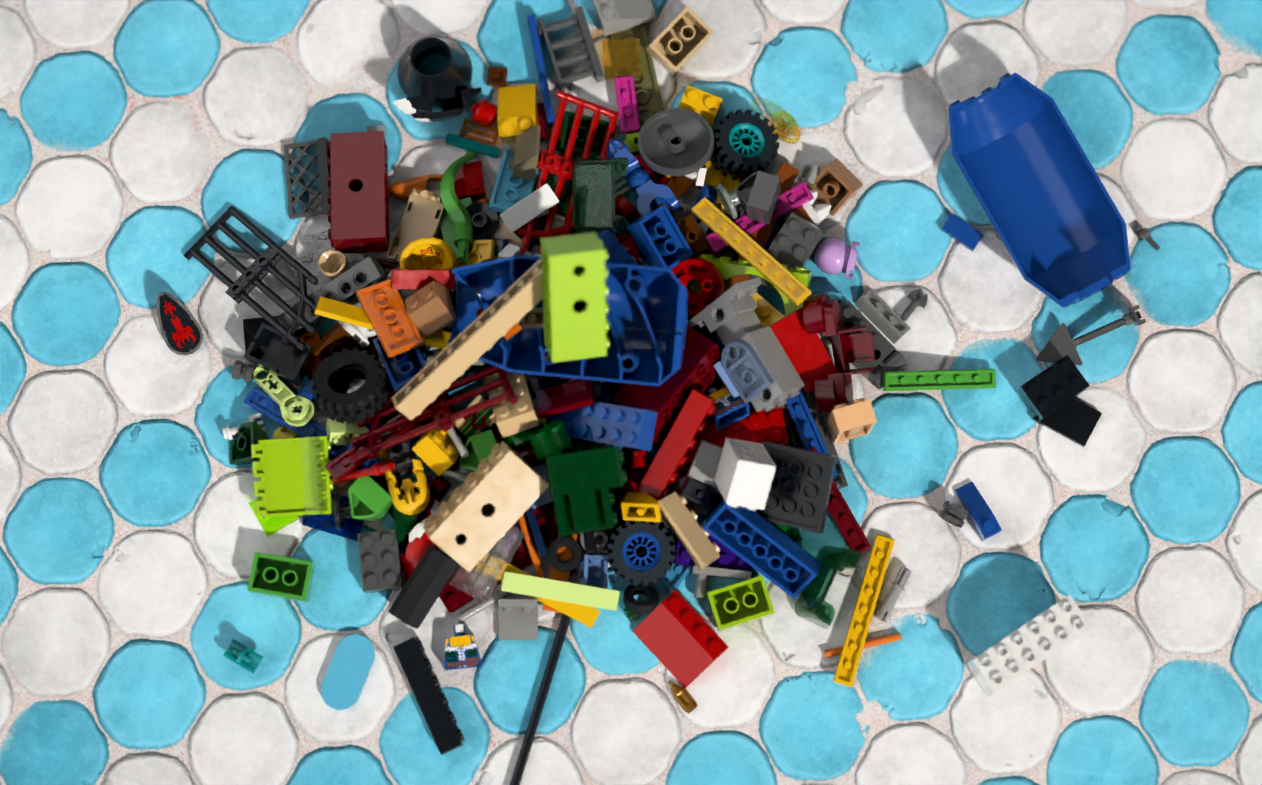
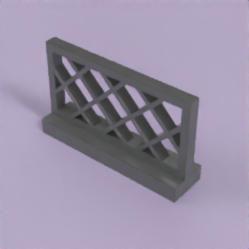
(323, 172)

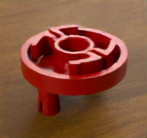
(710, 281)

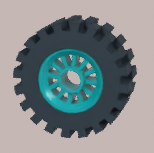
(744, 159)

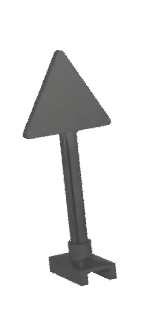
(1062, 343)

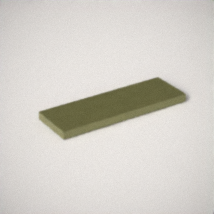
(646, 87)

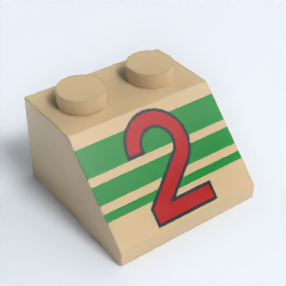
(476, 422)

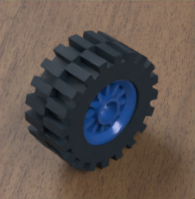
(629, 570)

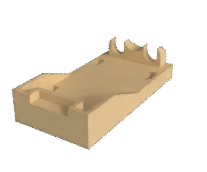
(418, 222)

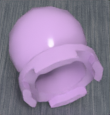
(835, 256)

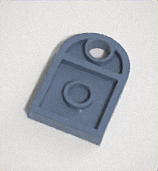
(745, 370)

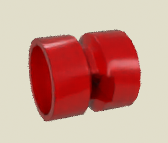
(624, 207)

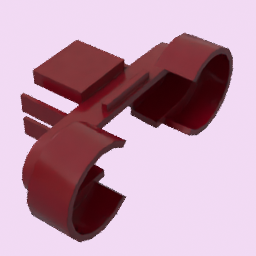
(825, 317)

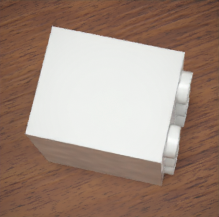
(744, 474)

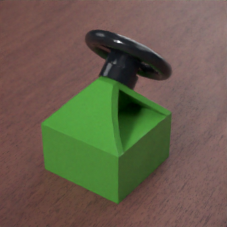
(366, 503)

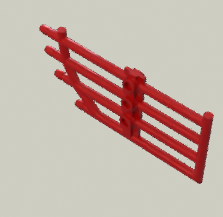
(563, 166)

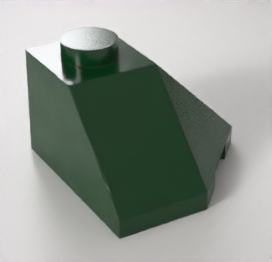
(241, 447)

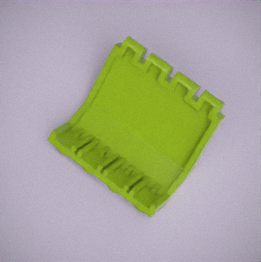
(292, 477)

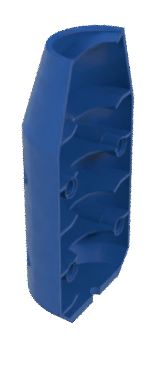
(643, 323)

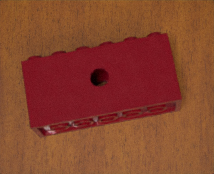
(358, 192)
(670, 397)

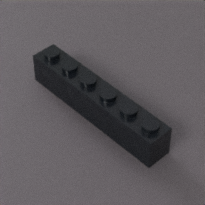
(428, 695)

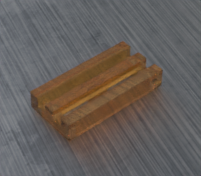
(474, 124)

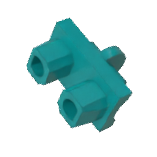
(243, 656)

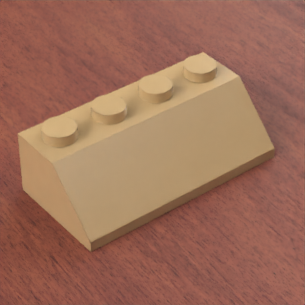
(688, 531)

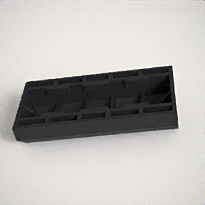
(423, 587)

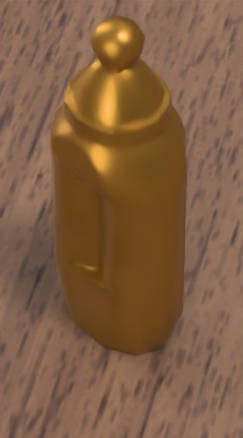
(683, 698)

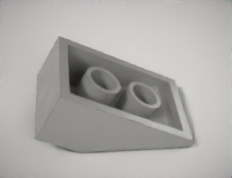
(623, 14)

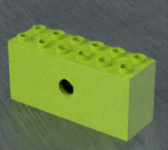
(574, 297)

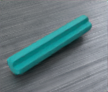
(468, 144)

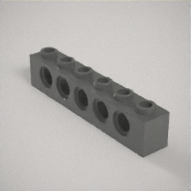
(374, 275)

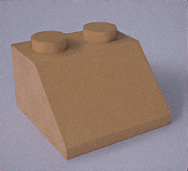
(835, 186)
(430, 308)

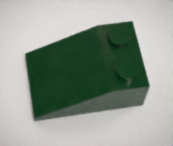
(581, 135)

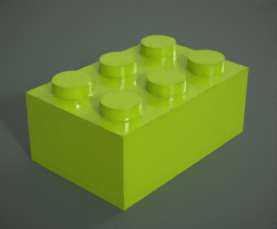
(740, 603)

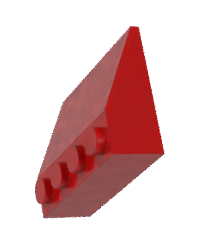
(680, 639)

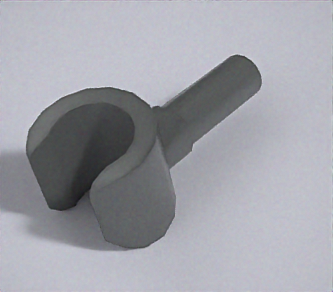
(1145, 234)

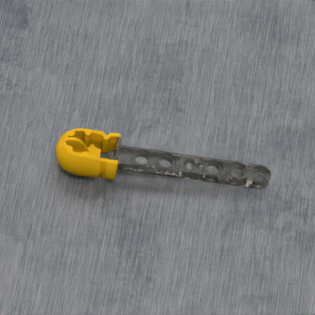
(412, 501)

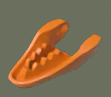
(404, 188)

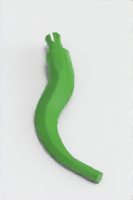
(456, 210)

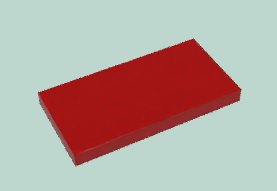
(803, 349)

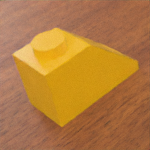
(640, 508)

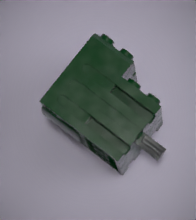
(581, 491)

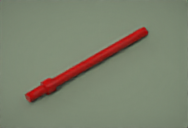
(376, 470)

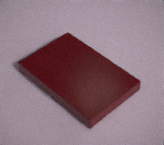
(564, 397)

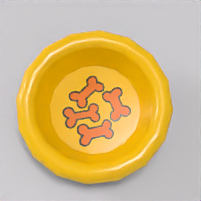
(428, 254)

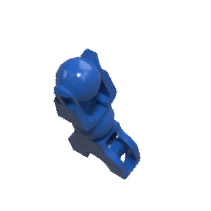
(640, 181)

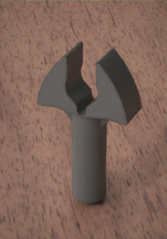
(912, 306)

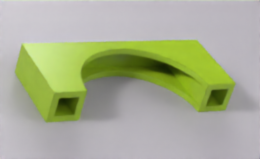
(732, 268)

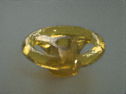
(783, 127)

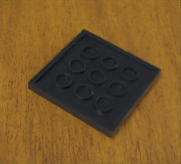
(798, 487)

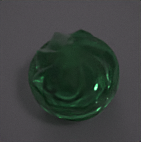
(632, 616)

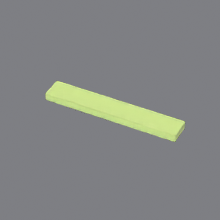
(560, 591)

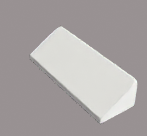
(529, 208)

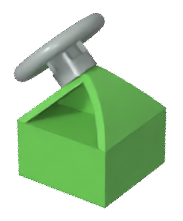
(478, 447)

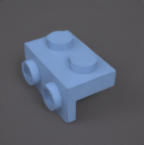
(595, 570)

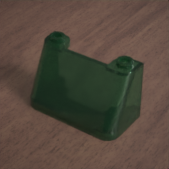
(596, 195)
(811, 601)

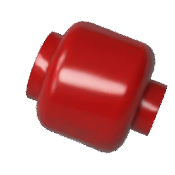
(484, 113)

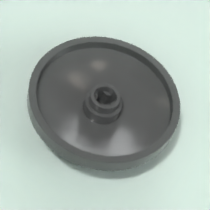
(676, 142)

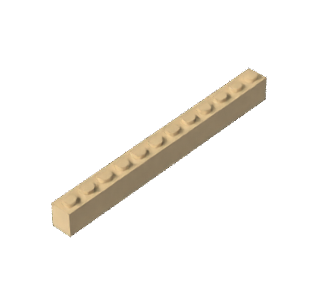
(471, 344)

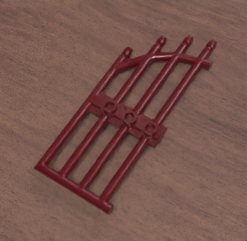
(439, 409)

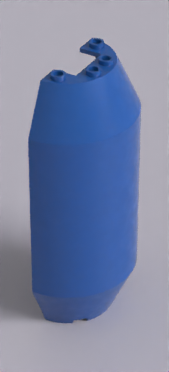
(1039, 190)

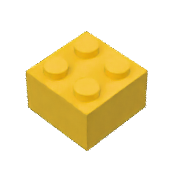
(437, 450)

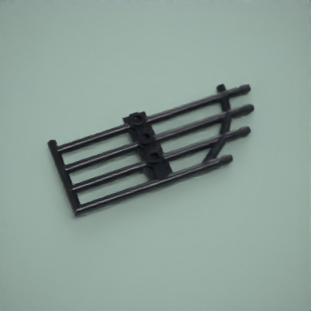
(256, 272)

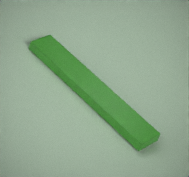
(939, 379)

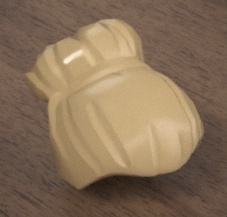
(333, 263)

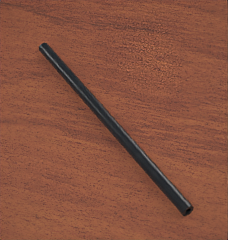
(540, 700)

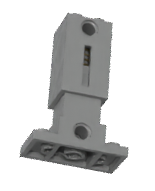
(735, 320)

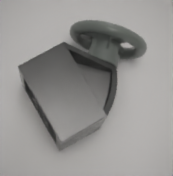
(756, 194)

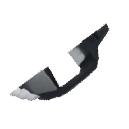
(421, 107)

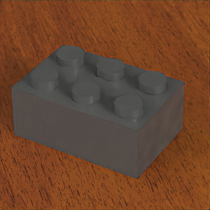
(380, 561)

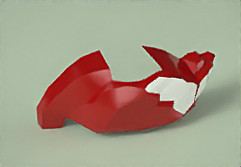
(417, 544)

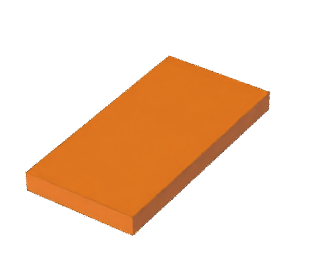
(389, 318)

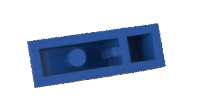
(979, 511)

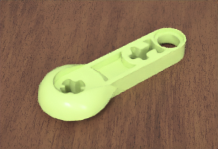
(286, 399)

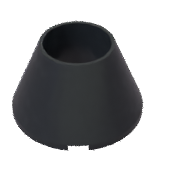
(442, 87)

